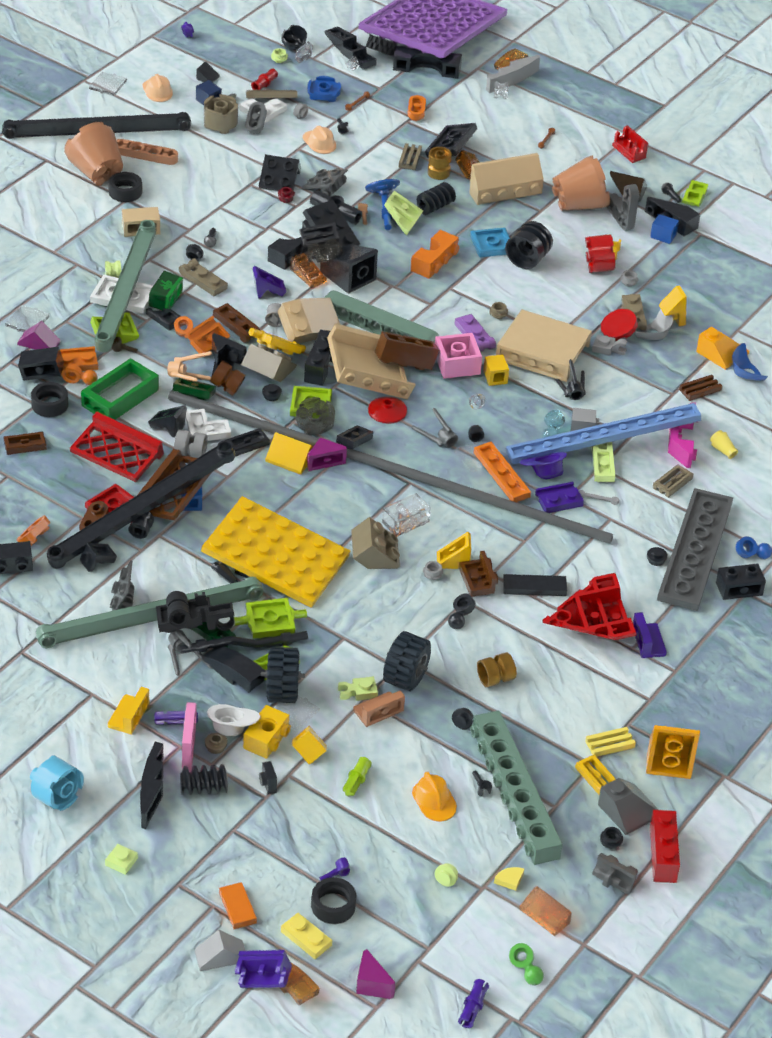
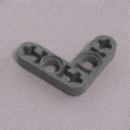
(625, 210)

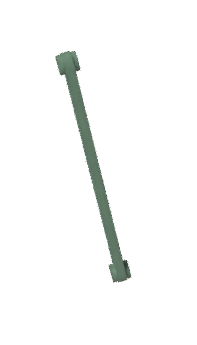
(125, 286)
(49, 635)

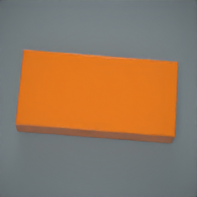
(237, 905)

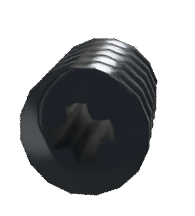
(436, 197)
(203, 779)

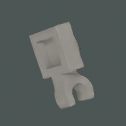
(607, 345)

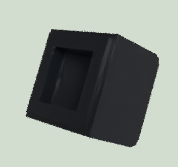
(206, 72)

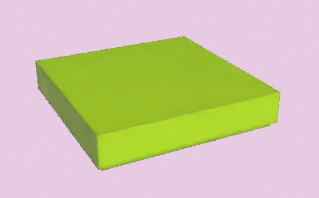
(301, 393)

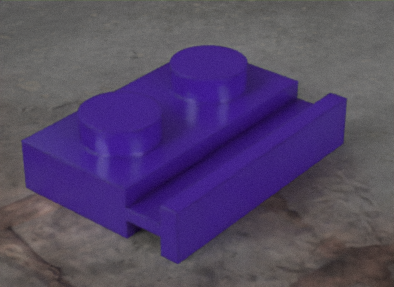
(559, 497)

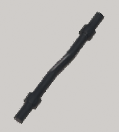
(285, 639)

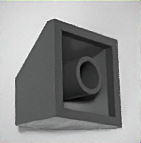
(626, 805)

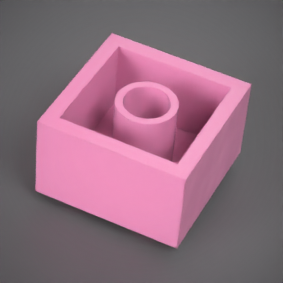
(458, 355)

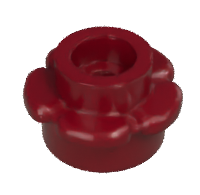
(286, 194)

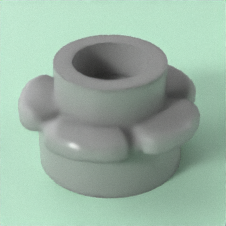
(300, 110)
(629, 278)
(433, 570)

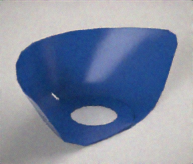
(742, 362)

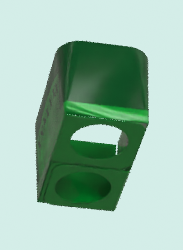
(165, 291)

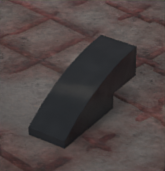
(235, 667)

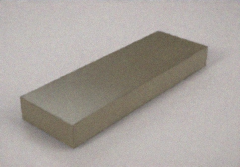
(271, 94)

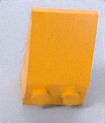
(672, 751)

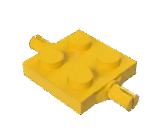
(275, 342)

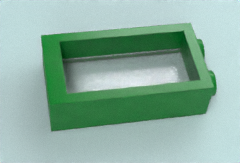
(120, 389)

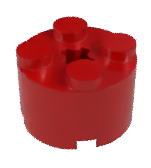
(600, 253)

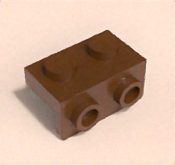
(479, 575)

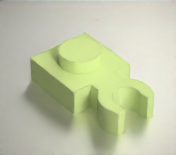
(361, 688)

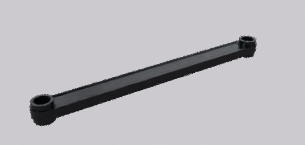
(118, 124)
(73, 546)

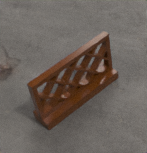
(171, 464)

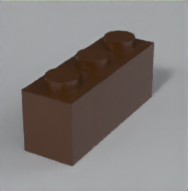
(406, 351)

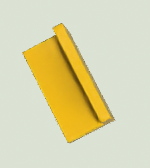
(130, 711)

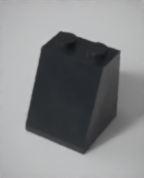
(353, 268)

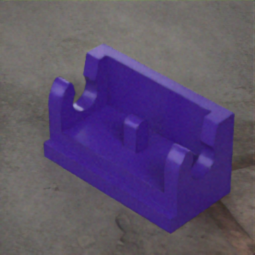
(263, 968)

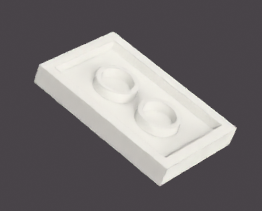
(104, 289)

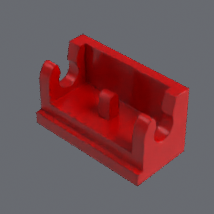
(630, 145)

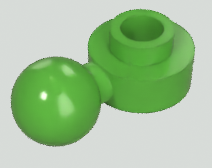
(533, 974)

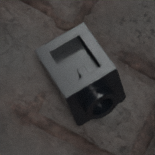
(97, 553)

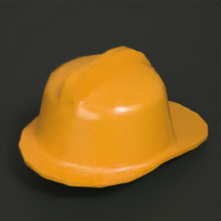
(434, 798)

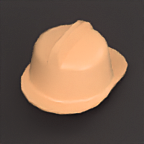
(158, 88)
(320, 140)

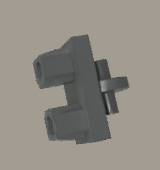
(615, 873)

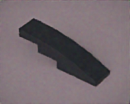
(348, 46)
(151, 784)

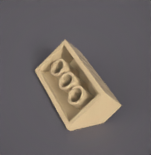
(506, 179)

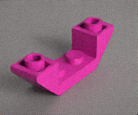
(679, 448)

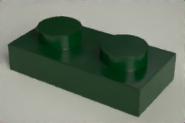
(201, 390)

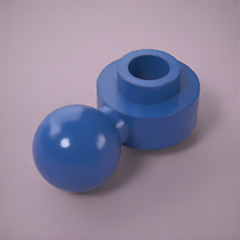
(762, 550)

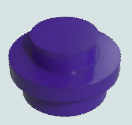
(187, 29)

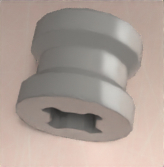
(271, 317)

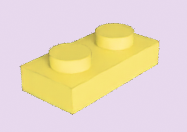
(306, 935)

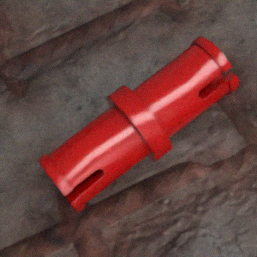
(264, 79)

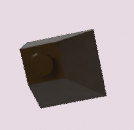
(622, 180)

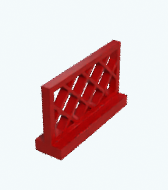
(126, 436)

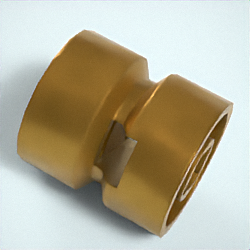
(439, 163)
(493, 670)

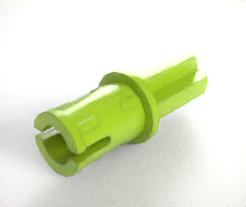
(357, 776)

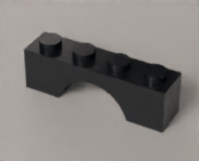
(410, 58)
(283, 250)

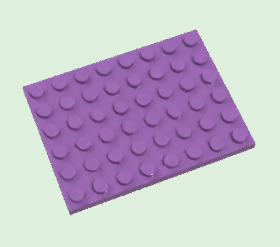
(433, 24)

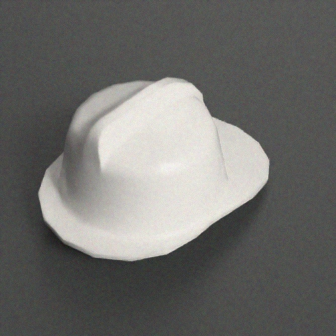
(230, 719)

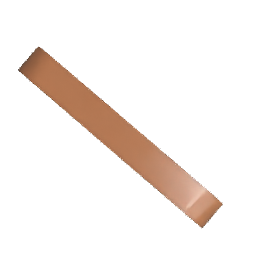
(164, 155)

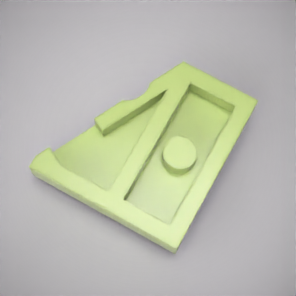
(403, 211)

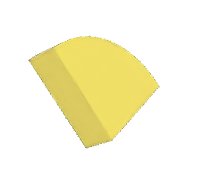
(509, 877)

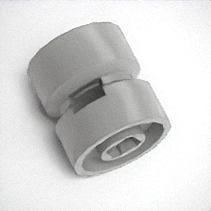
(190, 444)

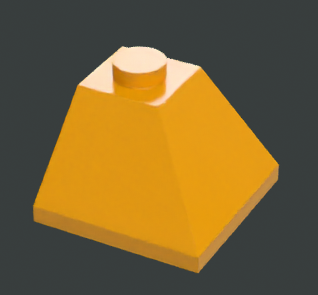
(717, 347)

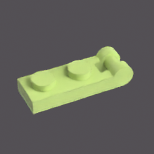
(603, 462)

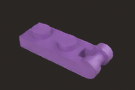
(469, 324)

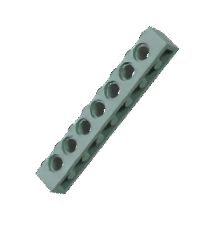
(516, 788)

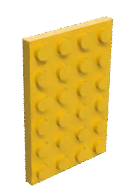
(276, 551)

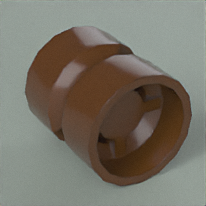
(227, 378)

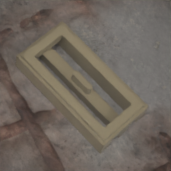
(412, 149)
(675, 483)

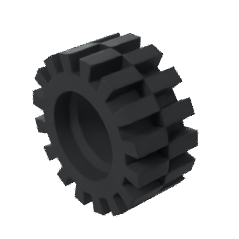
(381, 45)

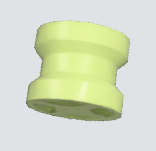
(113, 269)

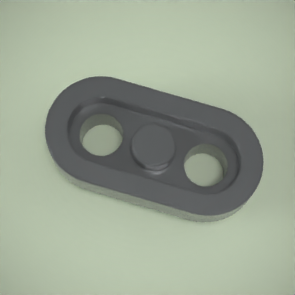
(254, 119)

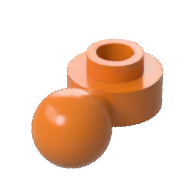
(183, 320)
(73, 373)

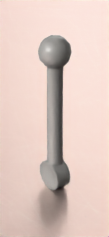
(614, 500)

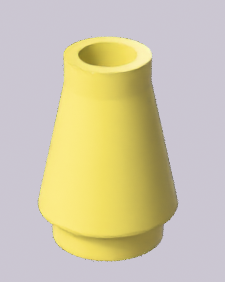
(722, 442)

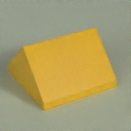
(288, 453)

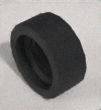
(125, 179)
(49, 389)
(335, 886)

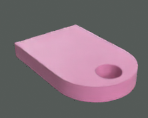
(189, 735)

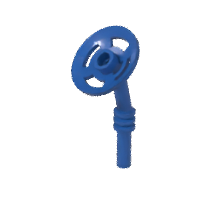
(383, 188)

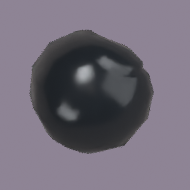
(294, 37)

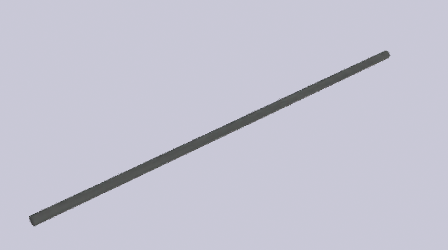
(399, 469)

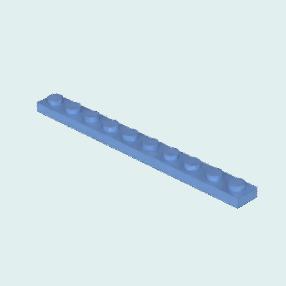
(605, 433)

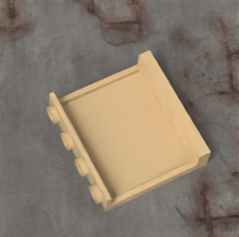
(543, 344)
(359, 365)

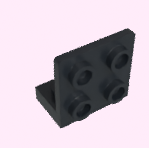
(279, 172)

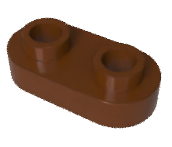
(93, 514)

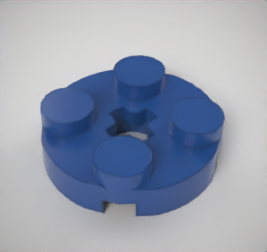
(324, 89)

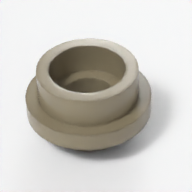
(498, 310)
(215, 743)

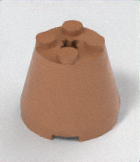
(95, 152)
(581, 186)

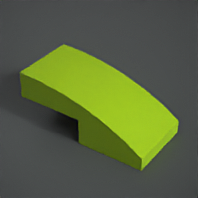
(695, 193)

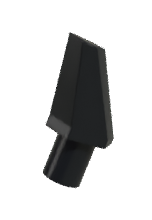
(224, 572)

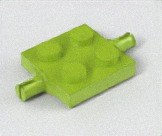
(270, 617)

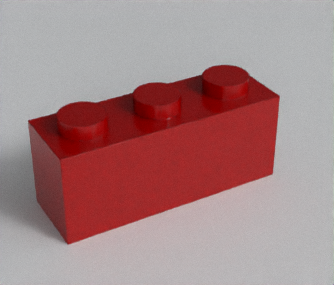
(664, 846)

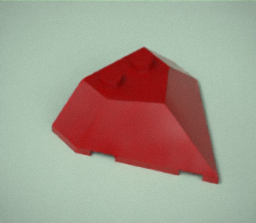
(595, 610)

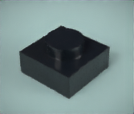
(268, 777)

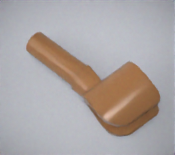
(363, 207)

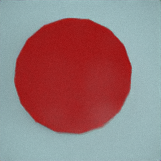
(619, 324)

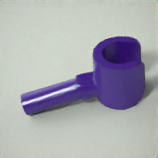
(342, 869)

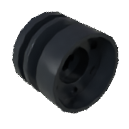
(529, 245)

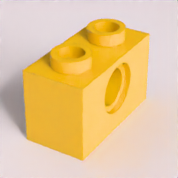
(266, 733)

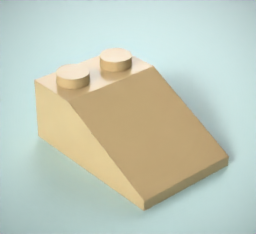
(306, 317)

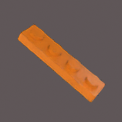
(502, 472)

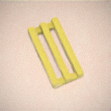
(609, 738)

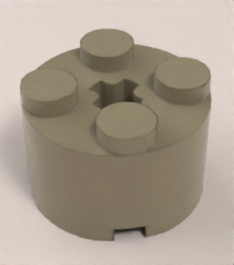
(220, 113)

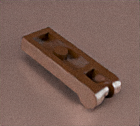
(235, 321)

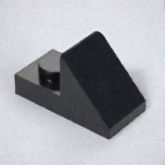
(227, 349)
(170, 418)

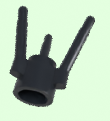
(575, 389)

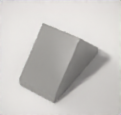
(218, 951)

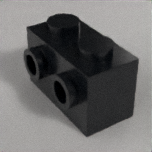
(41, 363)
(740, 581)

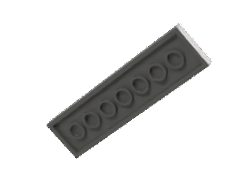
(695, 549)

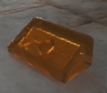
(465, 160)
(546, 911)

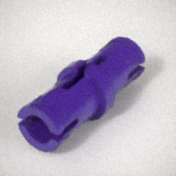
(473, 1003)

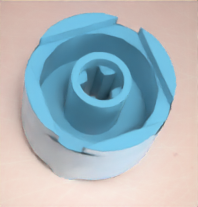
(56, 783)

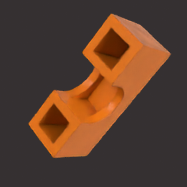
(442, 249)

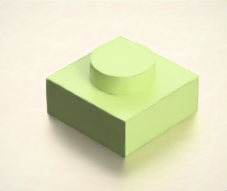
(121, 859)

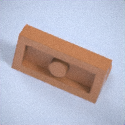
(380, 707)

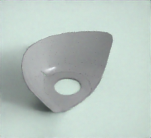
(661, 324)

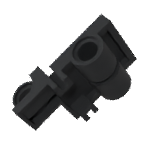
(189, 614)

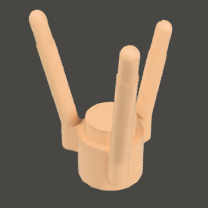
(178, 369)

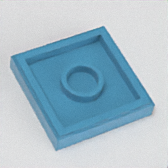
(490, 241)

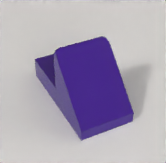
(266, 281)

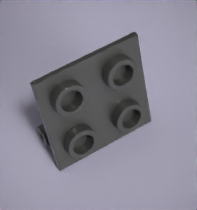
(327, 180)
(123, 590)

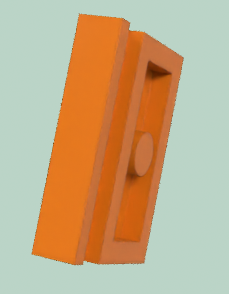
(202, 335)
(83, 357)

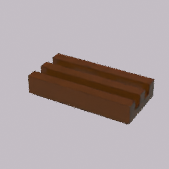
(701, 387)
(25, 443)

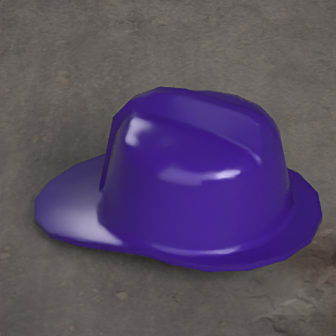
(547, 466)

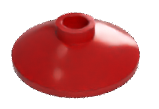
(387, 410)

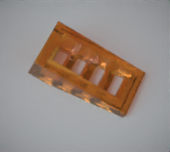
(307, 270)

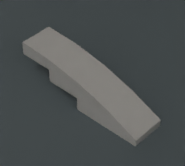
(515, 73)

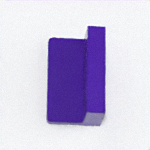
(648, 637)

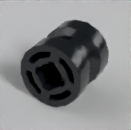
(141, 526)

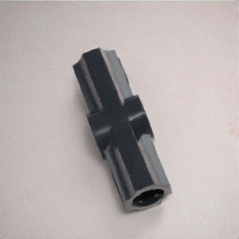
(349, 212)

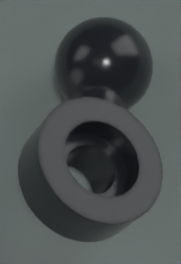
(464, 605)

